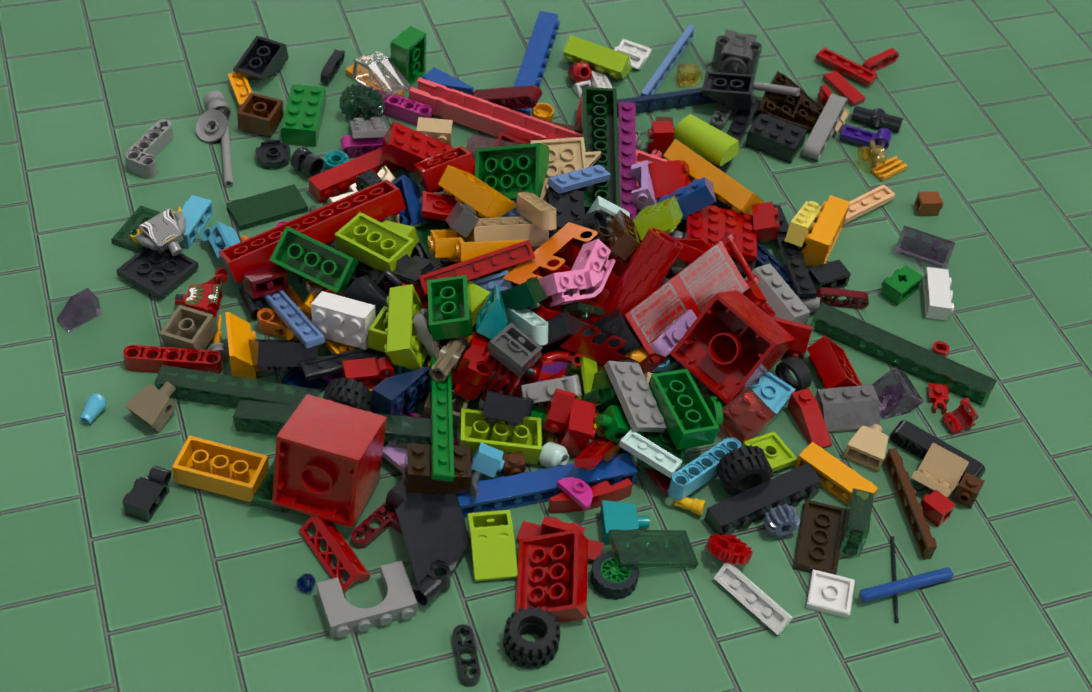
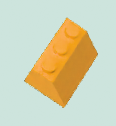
(239, 351)

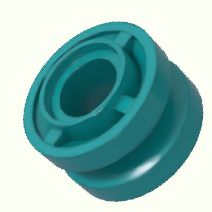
(334, 158)

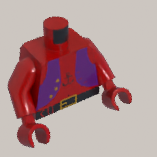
(552, 366)

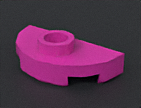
(577, 491)

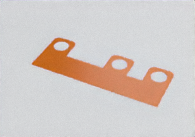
(545, 252)

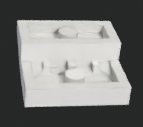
(637, 53)

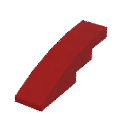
(603, 491)

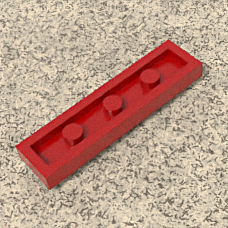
(846, 66)
(593, 453)

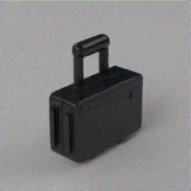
(369, 292)

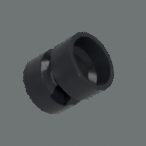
(306, 162)
(591, 221)

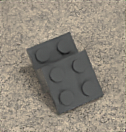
(515, 350)

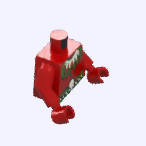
(205, 296)

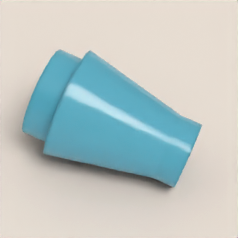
(94, 406)

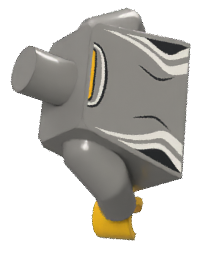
(163, 232)

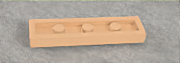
(869, 202)

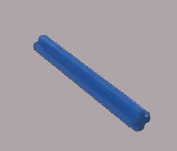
(905, 584)

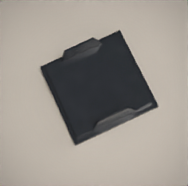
(410, 269)

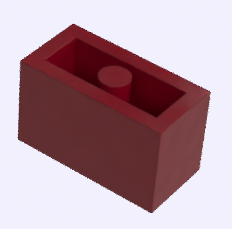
(265, 280)

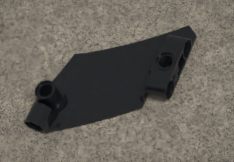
(433, 537)

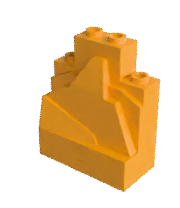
(456, 248)

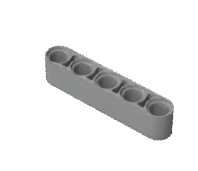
(825, 127)

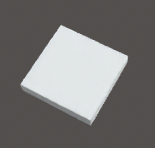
(830, 594)

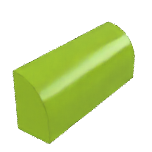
(706, 140)

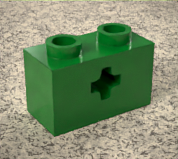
(901, 285)

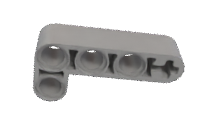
(141, 155)

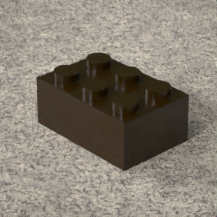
(419, 470)

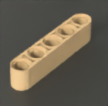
(536, 211)

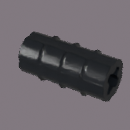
(252, 305)

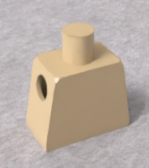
(868, 447)

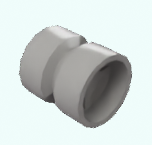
(216, 101)

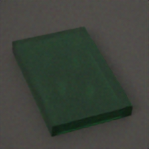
(122, 237)

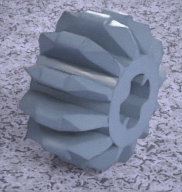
(781, 520)

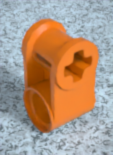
(270, 323)

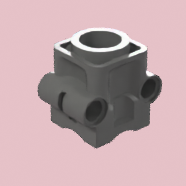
(736, 53)

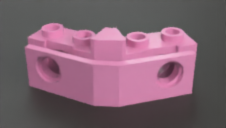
(585, 274)

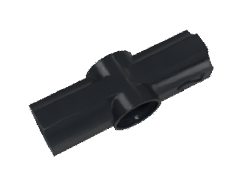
(877, 118)

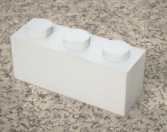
(937, 294)

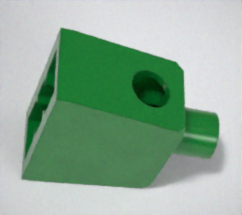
(614, 423)

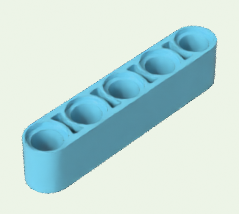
(700, 470)

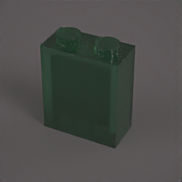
(856, 522)

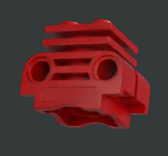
(479, 369)

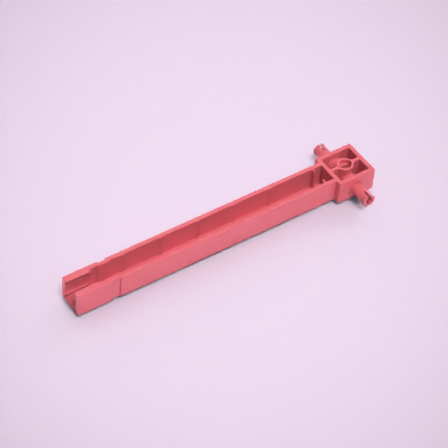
(494, 118)

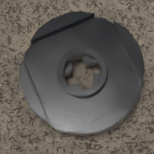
(280, 157)

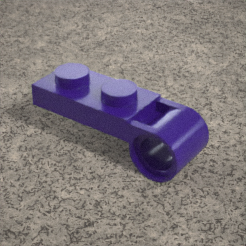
(862, 136)

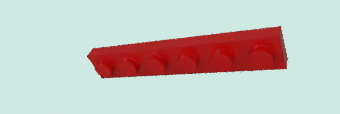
(483, 264)

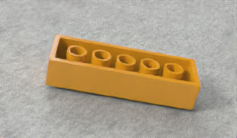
(724, 186)

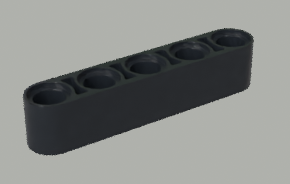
(919, 441)

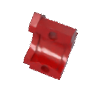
(961, 417)

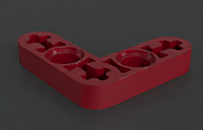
(373, 533)

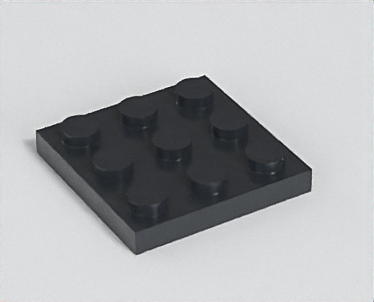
(157, 271)

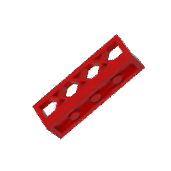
(340, 548)

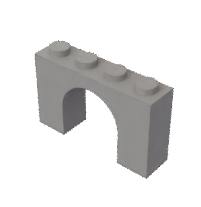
(346, 619)

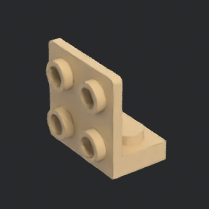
(940, 470)

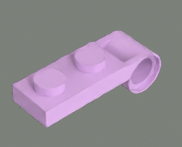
(672, 335)

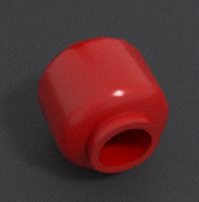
(579, 72)

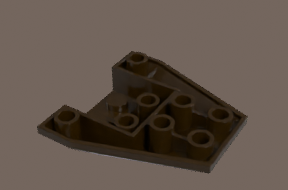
(796, 110)

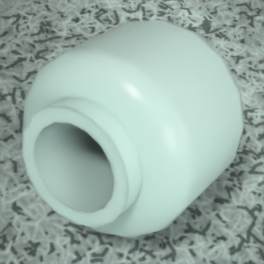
(553, 455)

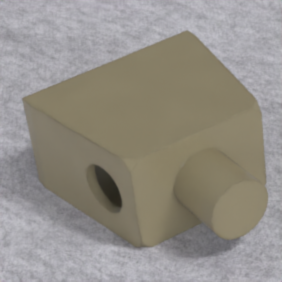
(153, 405)

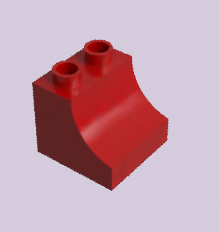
(731, 344)

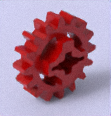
(729, 549)

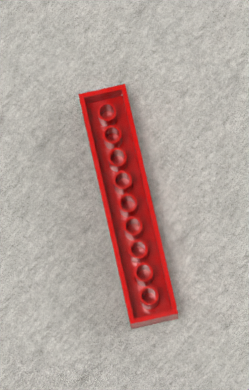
(321, 224)

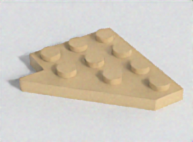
(566, 156)

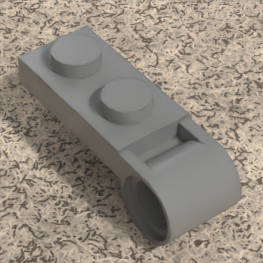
(544, 390)

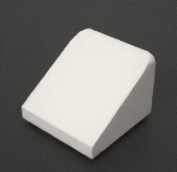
(579, 86)

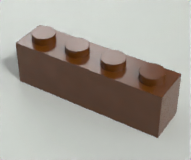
(623, 236)

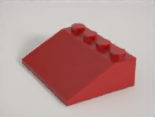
(554, 574)

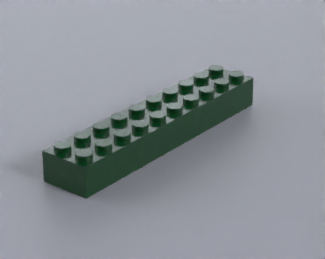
(600, 133)

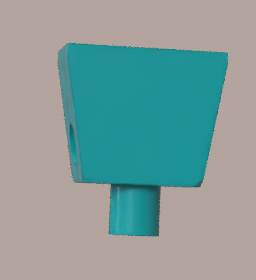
(620, 517)

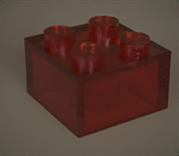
(746, 416)

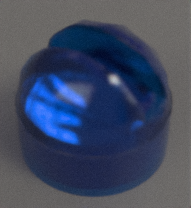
(302, 582)

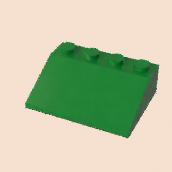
(513, 168)

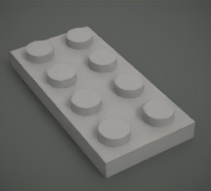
(635, 397)

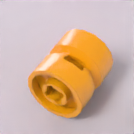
(543, 112)

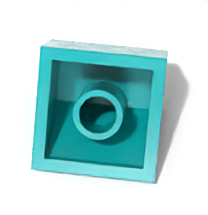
(492, 315)

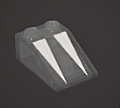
(380, 73)

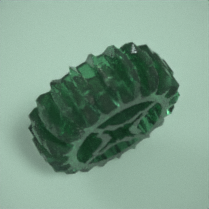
(364, 99)

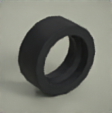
(798, 368)

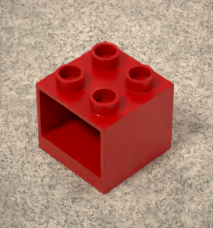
(328, 460)

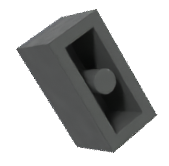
(462, 219)

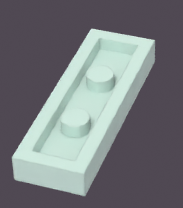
(650, 453)

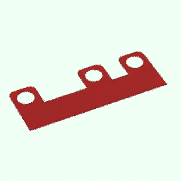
(604, 353)

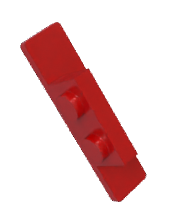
(554, 525)

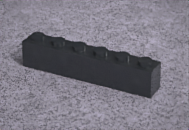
(755, 502)

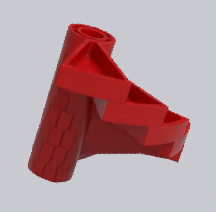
(629, 279)

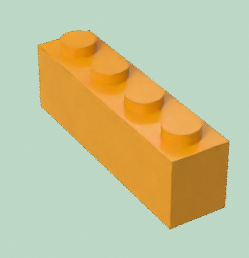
(835, 475)

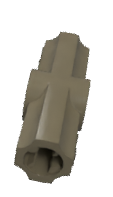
(448, 358)

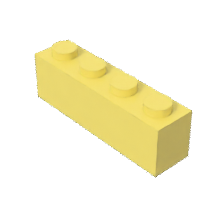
(802, 223)

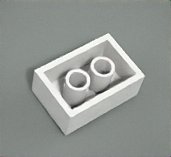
(343, 319)

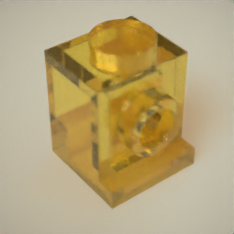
(688, 74)

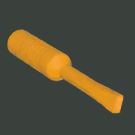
(217, 337)

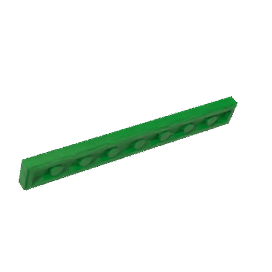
(441, 429)

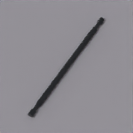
(894, 578)

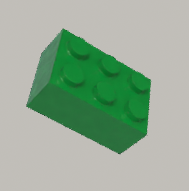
(409, 54)
(449, 307)

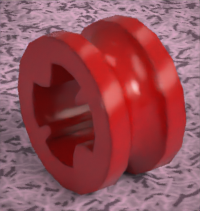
(940, 348)

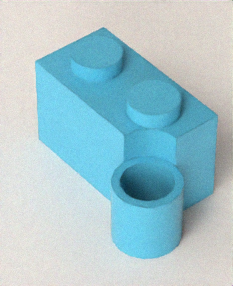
(220, 237)

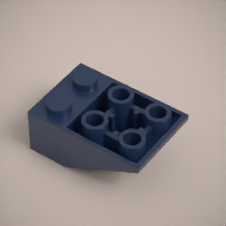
(401, 392)

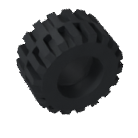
(349, 393)
(743, 469)
(530, 652)

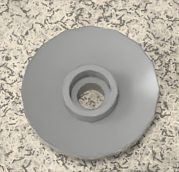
(207, 122)

